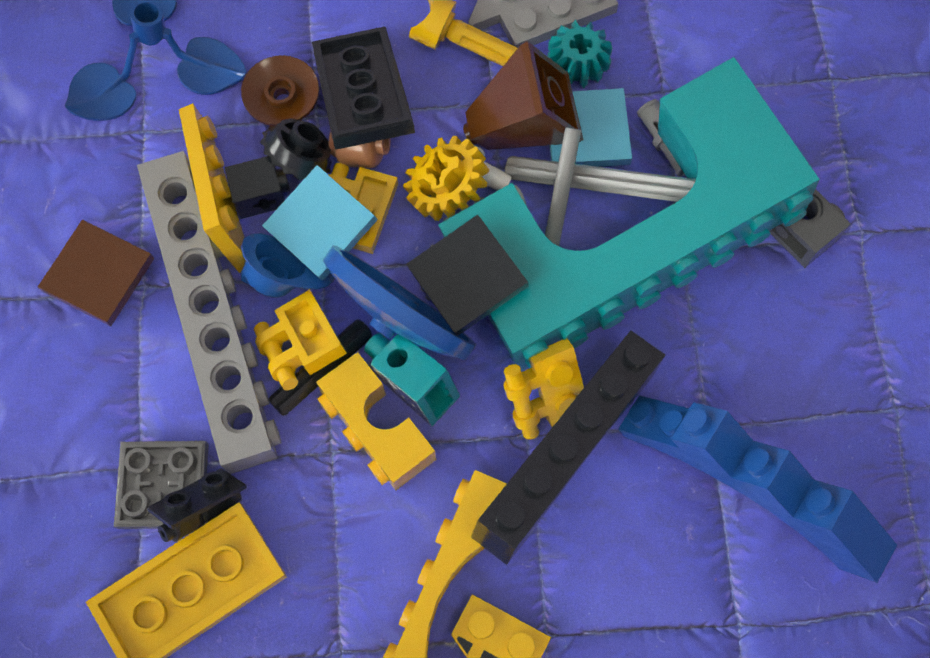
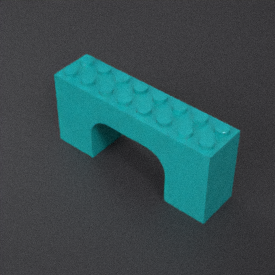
(744, 186)

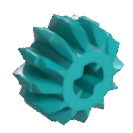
(581, 52)

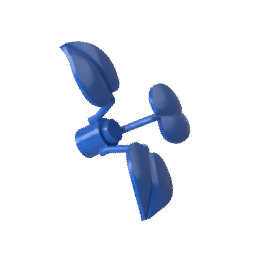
(205, 68)

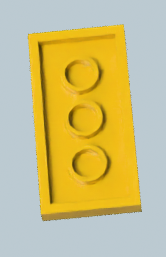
(187, 588)

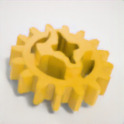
(446, 178)

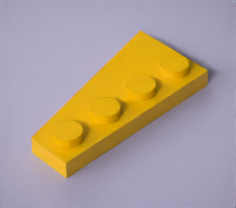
(211, 186)

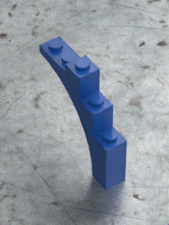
(767, 475)

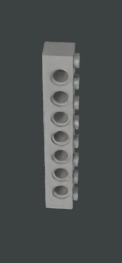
(236, 449)

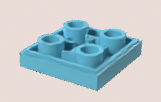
(603, 128)
(317, 218)

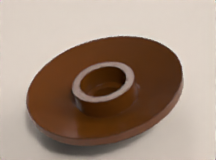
(276, 77)

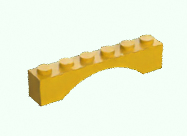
(455, 552)

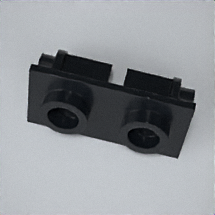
(209, 495)

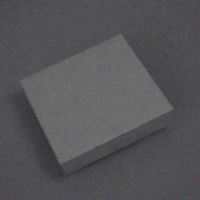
(150, 473)

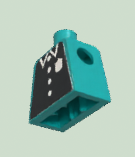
(412, 376)

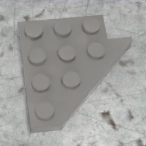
(537, 19)

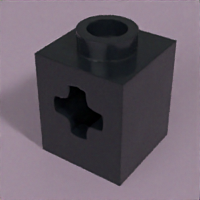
(256, 186)

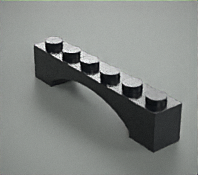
(566, 447)

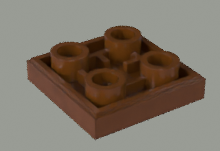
(96, 272)

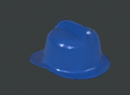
(274, 269)

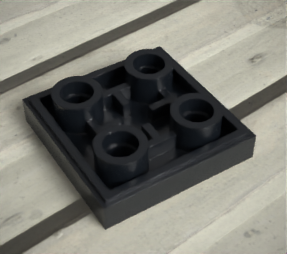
(467, 275)

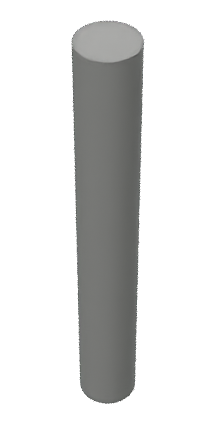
(562, 184)

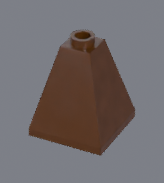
(523, 104)

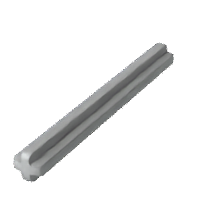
(602, 179)

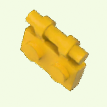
(374, 192)
(310, 334)
(557, 381)

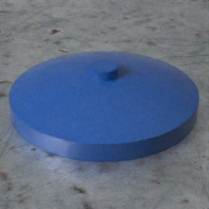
(395, 307)

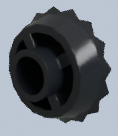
(297, 147)

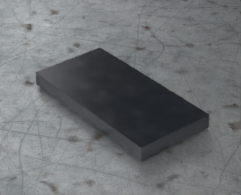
(362, 88)

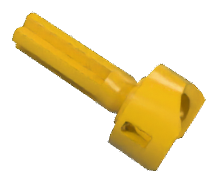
(442, 24)

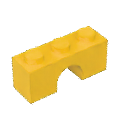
(395, 452)

